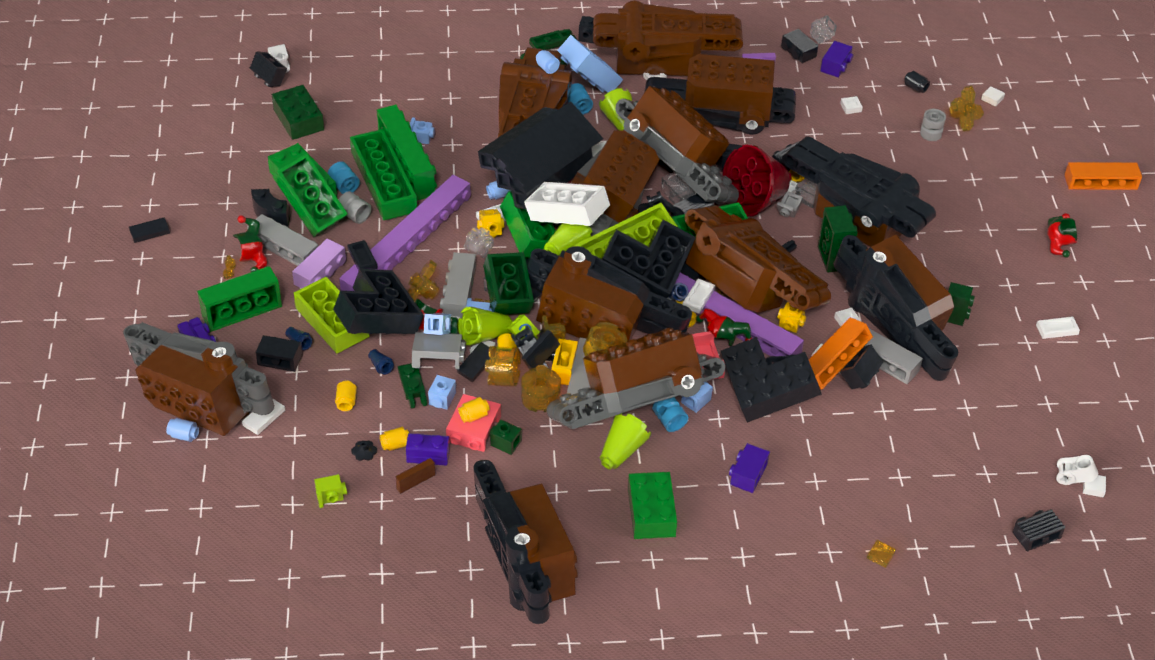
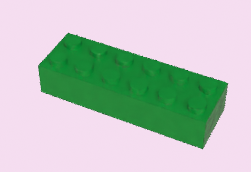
(408, 150)
(383, 174)

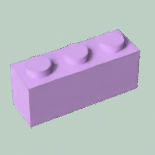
(319, 264)

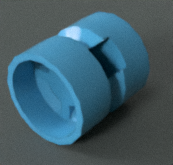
(580, 98)
(344, 177)
(671, 414)

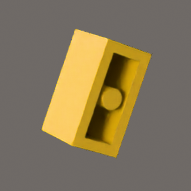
(564, 359)

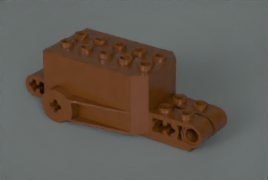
(662, 37)
(528, 88)
(750, 263)

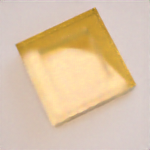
(881, 553)

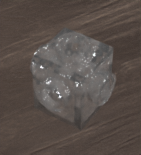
(823, 29)
(479, 242)

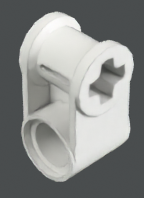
(280, 53)
(1077, 469)

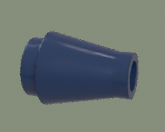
(679, 292)
(300, 336)
(381, 362)

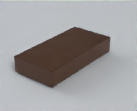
(415, 475)

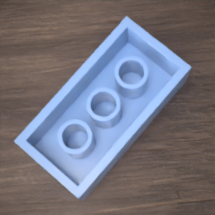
(589, 65)

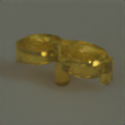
(230, 265)

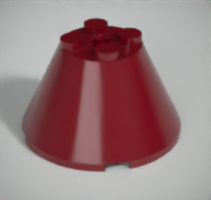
(757, 178)

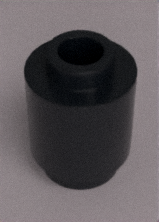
(916, 82)

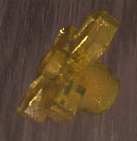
(966, 109)
(421, 283)

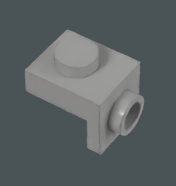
(789, 204)

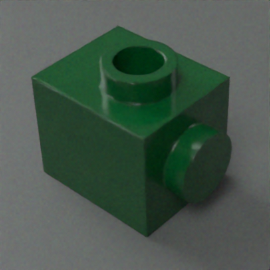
(505, 437)

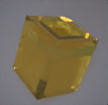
(557, 329)

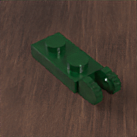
(551, 39)
(412, 384)

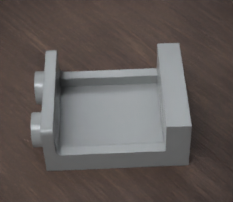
(438, 347)

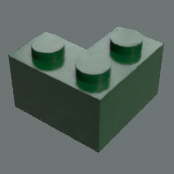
(961, 299)

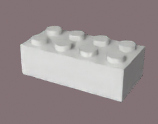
(567, 203)

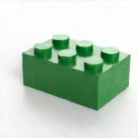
(652, 505)

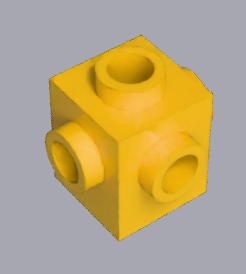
(491, 221)
(791, 318)

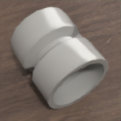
(933, 124)
(357, 209)

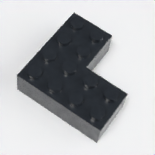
(654, 264)
(378, 305)
(767, 387)

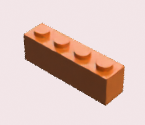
(1103, 175)
(839, 350)

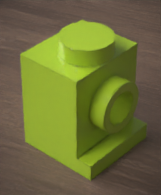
(329, 489)

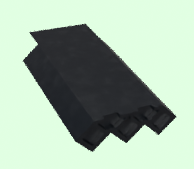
(540, 150)

